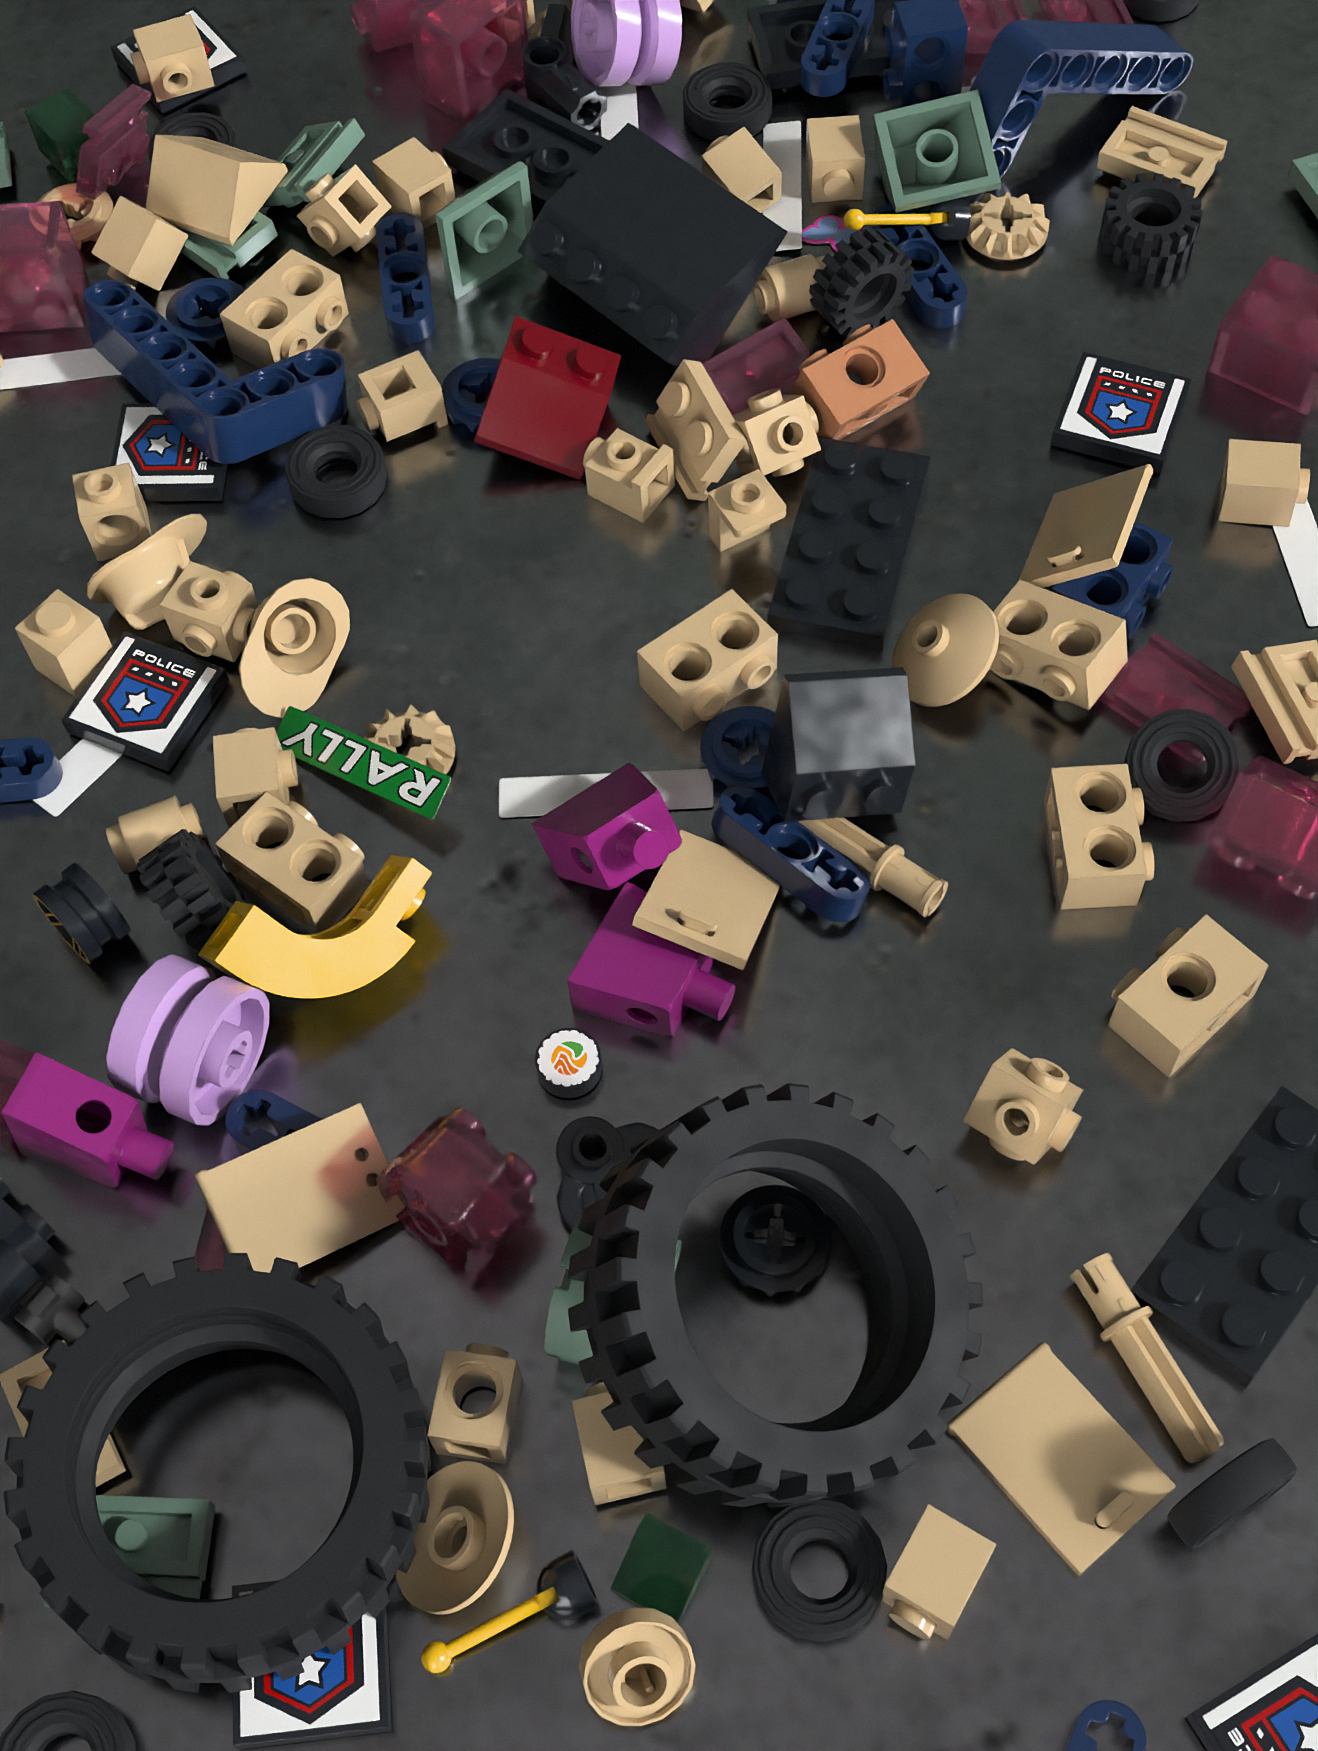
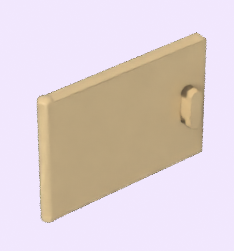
(1086, 528)
(708, 901)
(301, 1193)
(1060, 1457)

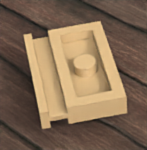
(1161, 146)
(697, 427)
(1284, 695)

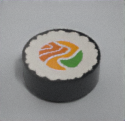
(568, 1062)

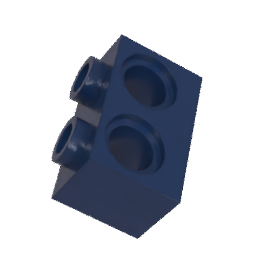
(925, 51)
(1125, 589)

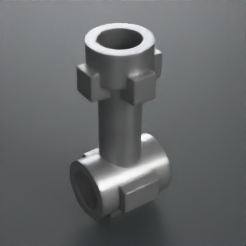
(52, 1310)

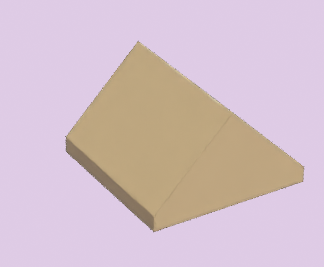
(209, 185)

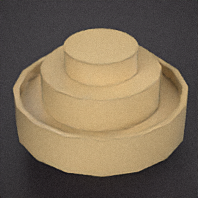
(636, 1666)

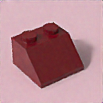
(547, 397)

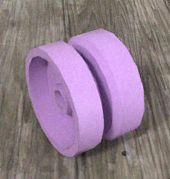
(626, 40)
(187, 1039)

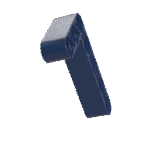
(1069, 58)
(217, 414)

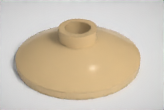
(947, 649)
(462, 1538)

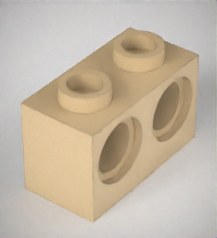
(285, 311)
(1058, 644)
(702, 651)
(1083, 836)
(285, 872)

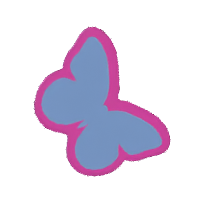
(827, 230)

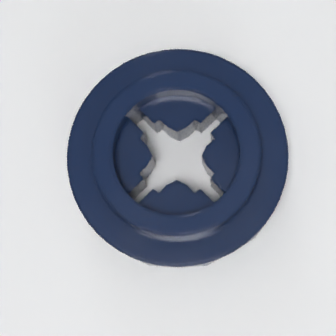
(213, 297)
(462, 388)
(735, 731)

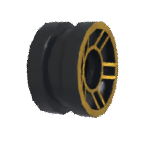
(82, 913)

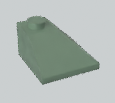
(935, 151)
(485, 228)

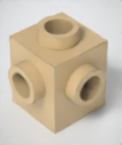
(343, 211)
(777, 433)
(210, 611)
(1025, 1107)

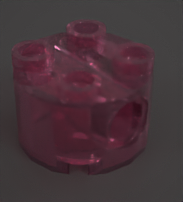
(459, 1191)

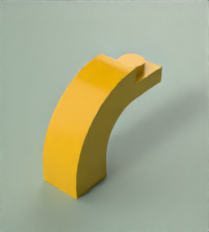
(329, 962)

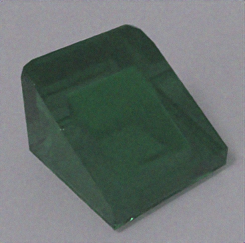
(662, 1568)

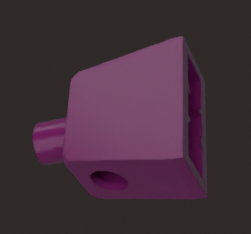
(615, 826)
(643, 977)
(82, 1125)

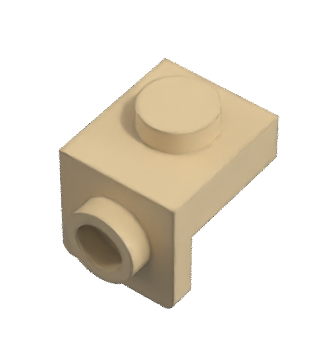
(743, 510)

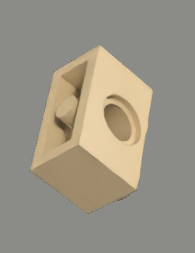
(1173, 1027)

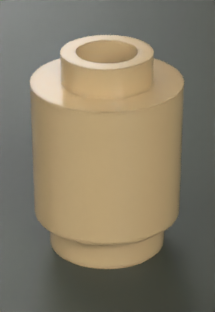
(786, 286)
(148, 828)

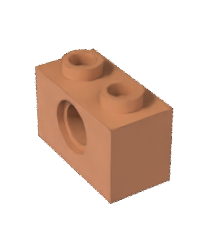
(880, 359)

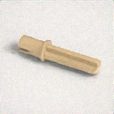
(882, 864)
(1147, 1358)

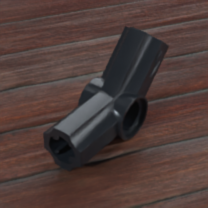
(550, 73)

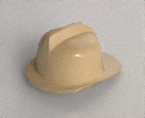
(144, 575)
(293, 646)

